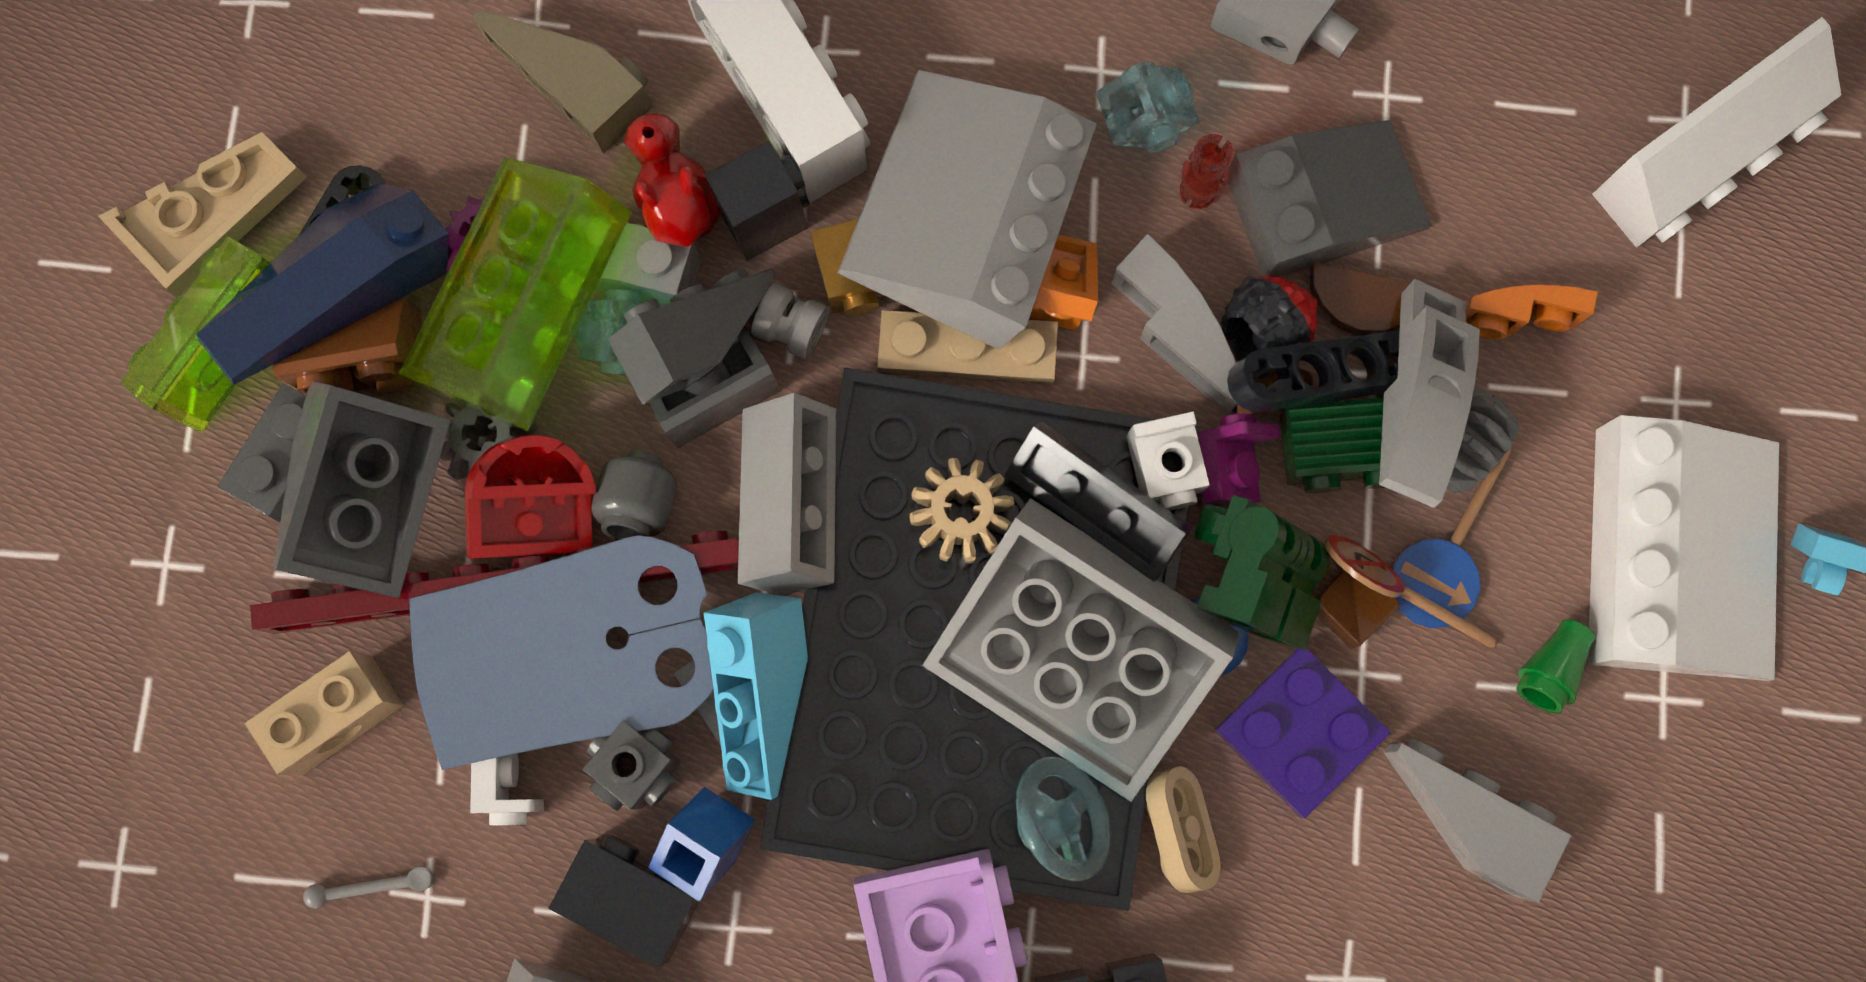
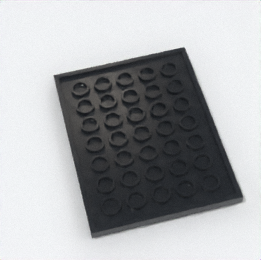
(881, 750)

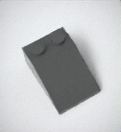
(1325, 196)
(357, 489)

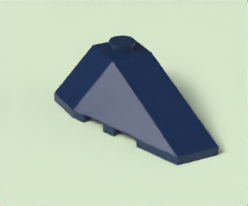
(328, 278)

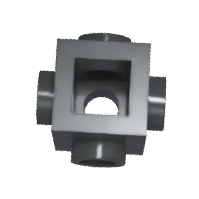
(653, 771)

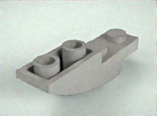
(1431, 396)

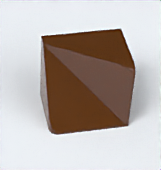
(1353, 609)

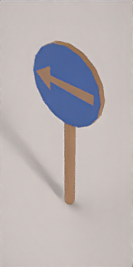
(1442, 568)

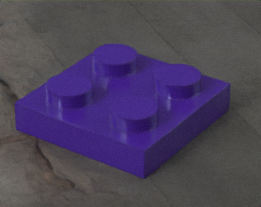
(1302, 731)

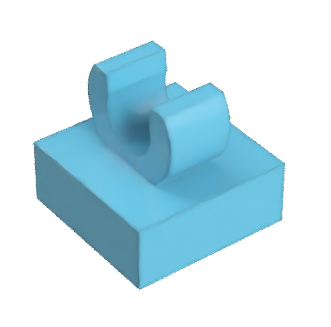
(1828, 557)

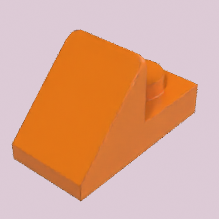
(1069, 284)

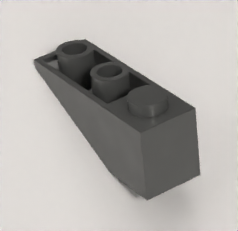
(685, 339)

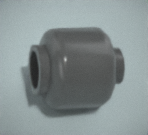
(634, 496)

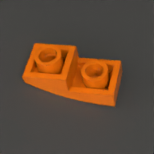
(1509, 309)

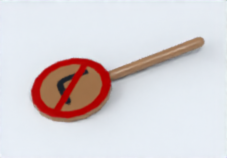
(1380, 577)

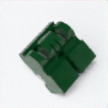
(1267, 572)

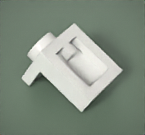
(491, 791)

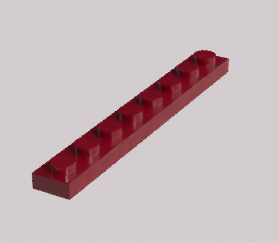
(297, 611)

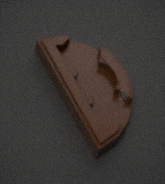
(1357, 299)

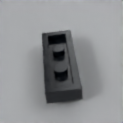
(1098, 501)

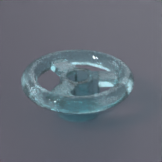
(1056, 824)

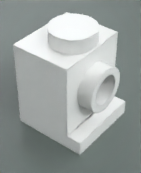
(1147, 445)

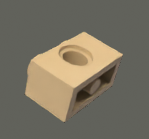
(324, 714)

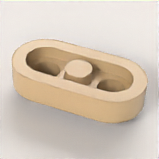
(1182, 830)

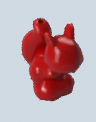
(669, 184)

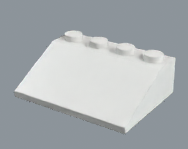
(1684, 549)

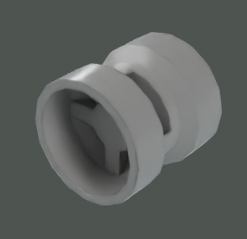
(790, 320)

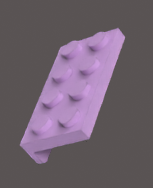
(940, 922)

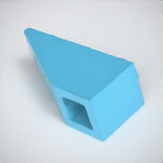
(757, 682)

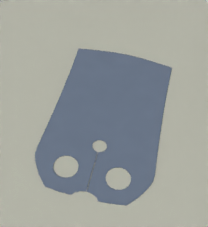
(528, 656)

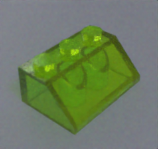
(174, 369)

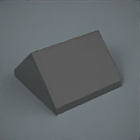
(719, 395)

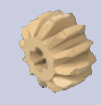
(962, 489)

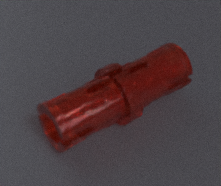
(1206, 171)

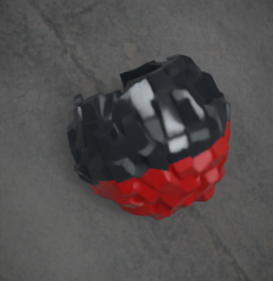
(1269, 315)

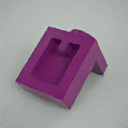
(1231, 457)

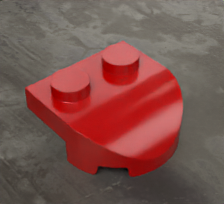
(528, 499)

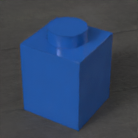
(701, 843)

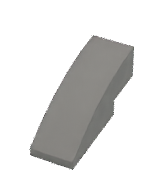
(1180, 323)

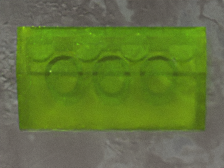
(516, 291)

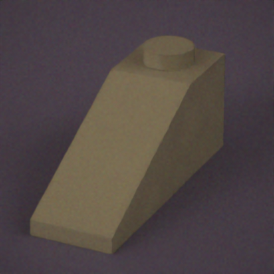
(573, 75)

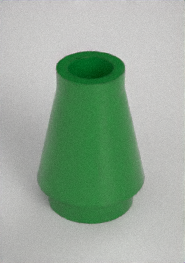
(1556, 668)

